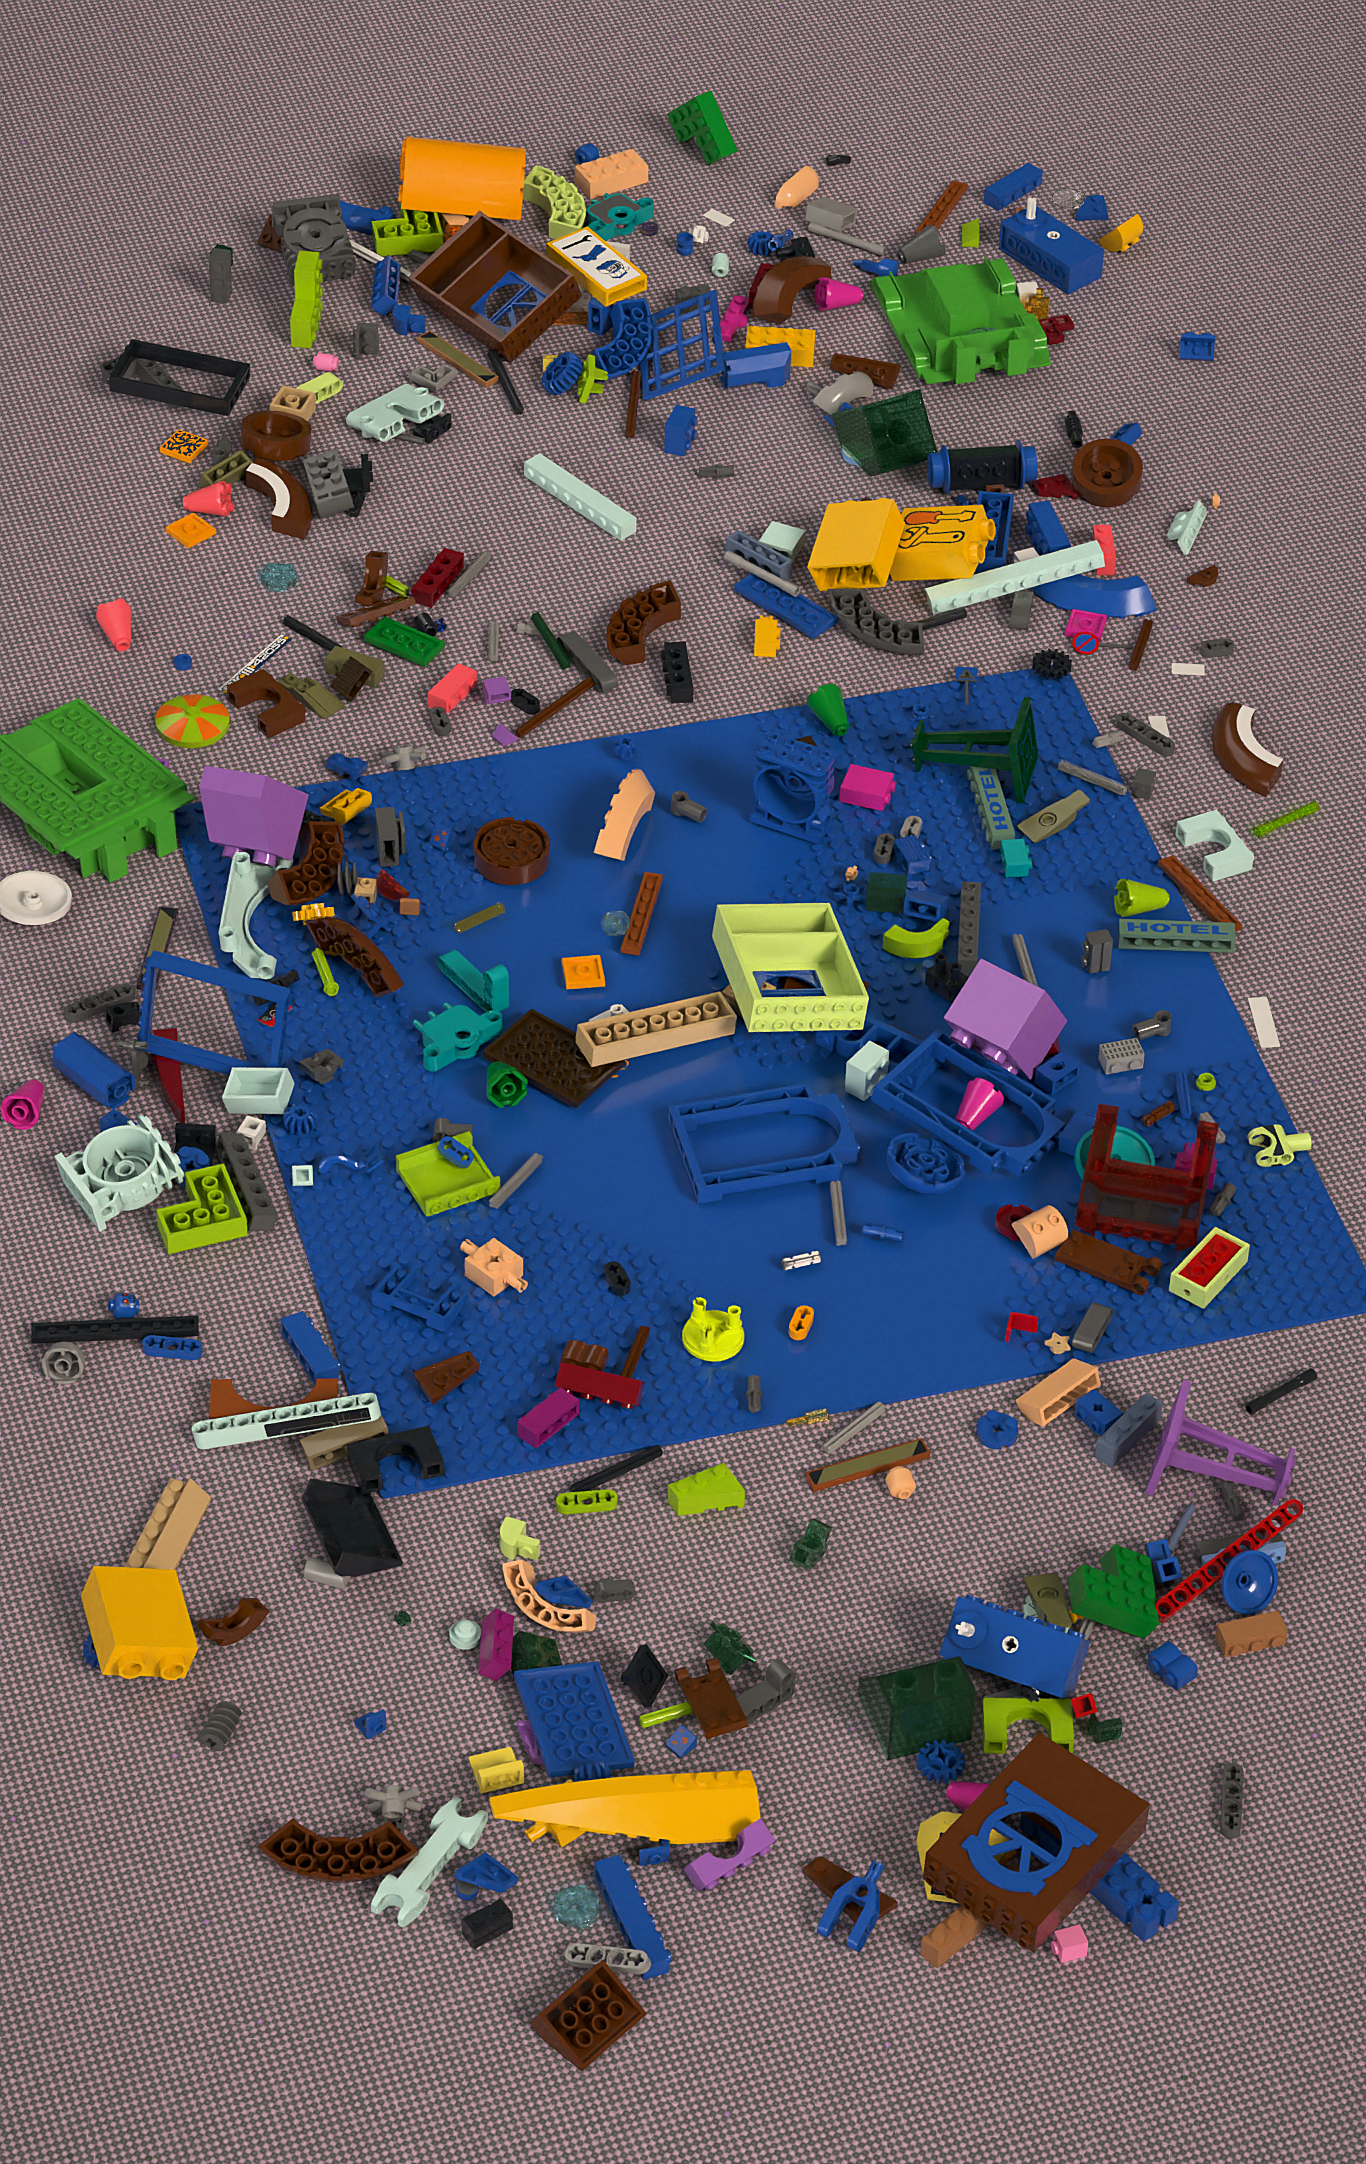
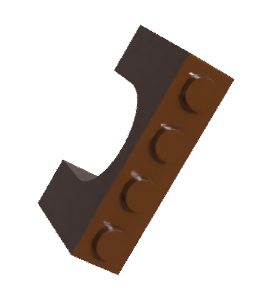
(264, 687)

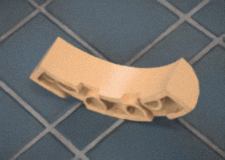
(521, 1582)

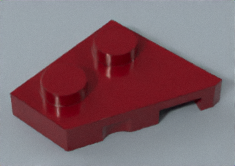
(1054, 487)

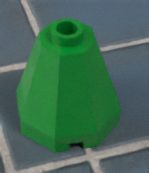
(505, 1084)

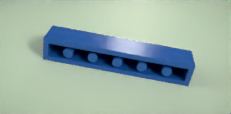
(631, 1913)

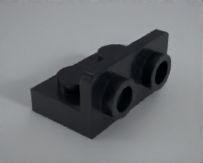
(433, 427)

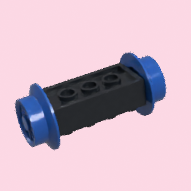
(982, 466)

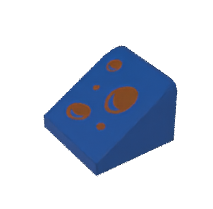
(441, 836)
(682, 1742)

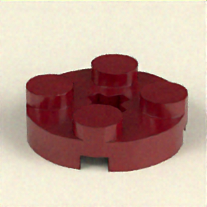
(1006, 1215)

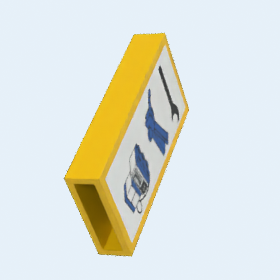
(597, 266)

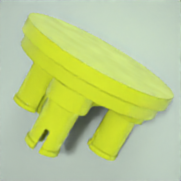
(713, 1333)

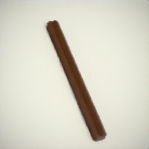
(633, 404)
(554, 707)

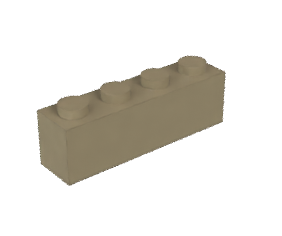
(332, 1443)

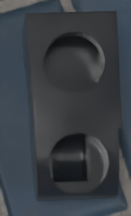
(122, 1015)

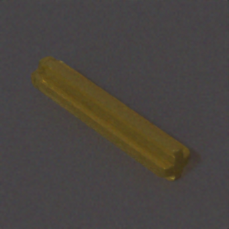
(479, 917)

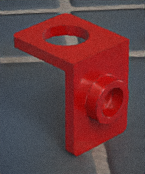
(1021, 1322)

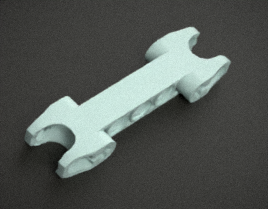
(409, 1889)

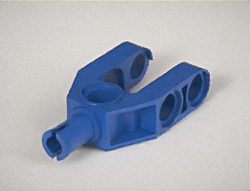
(849, 1893)

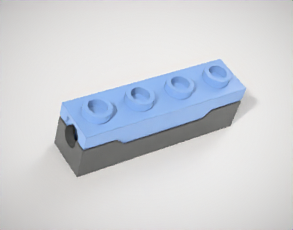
(1209, 1549)

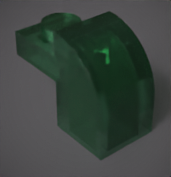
(812, 1547)

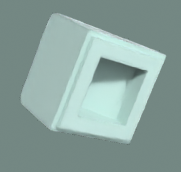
(302, 1175)

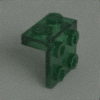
(533, 1652)

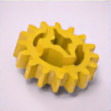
(311, 911)

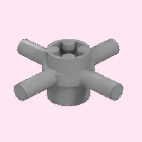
(404, 756)
(393, 1800)

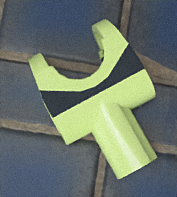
(1277, 1145)

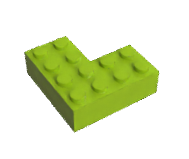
(412, 231)
(307, 303)
(210, 1215)

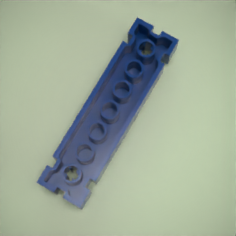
(1123, 1890)

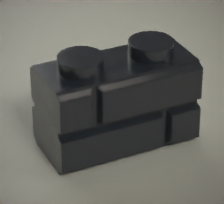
(487, 1923)

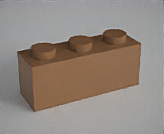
(1251, 1634)

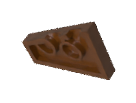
(446, 1375)

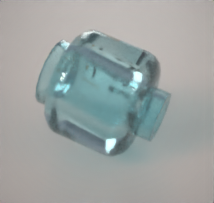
(615, 923)

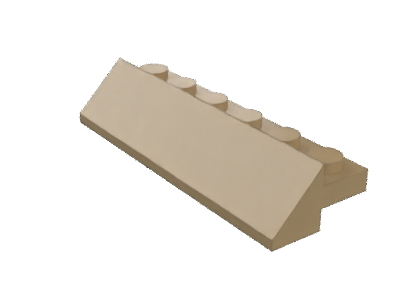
(170, 1526)

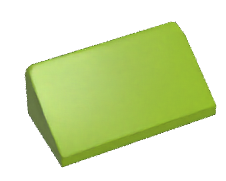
(970, 234)

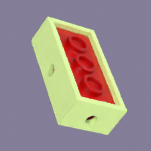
(1209, 1267)

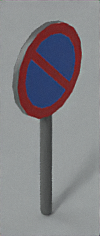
(1087, 643)

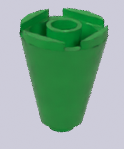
(830, 708)

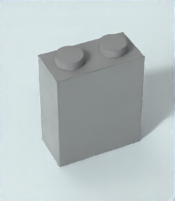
(831, 214)

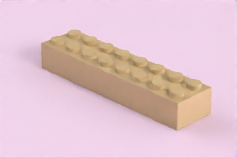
(655, 1029)

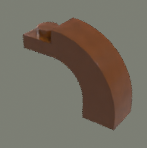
(375, 578)

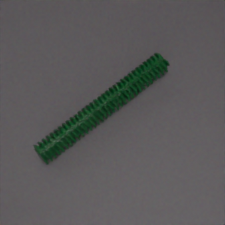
(550, 640)

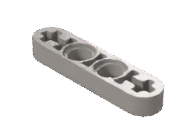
(609, 1954)

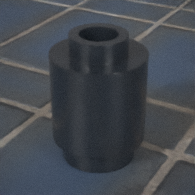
(425, 624)

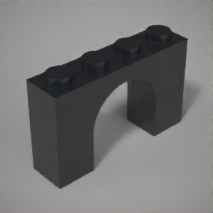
(413, 1443)

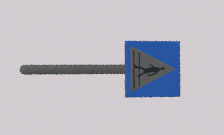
(966, 674)

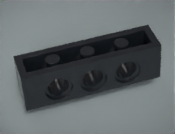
(677, 672)

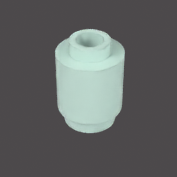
(720, 265)

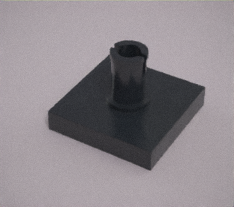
(644, 1676)

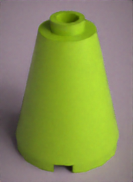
(1138, 898)

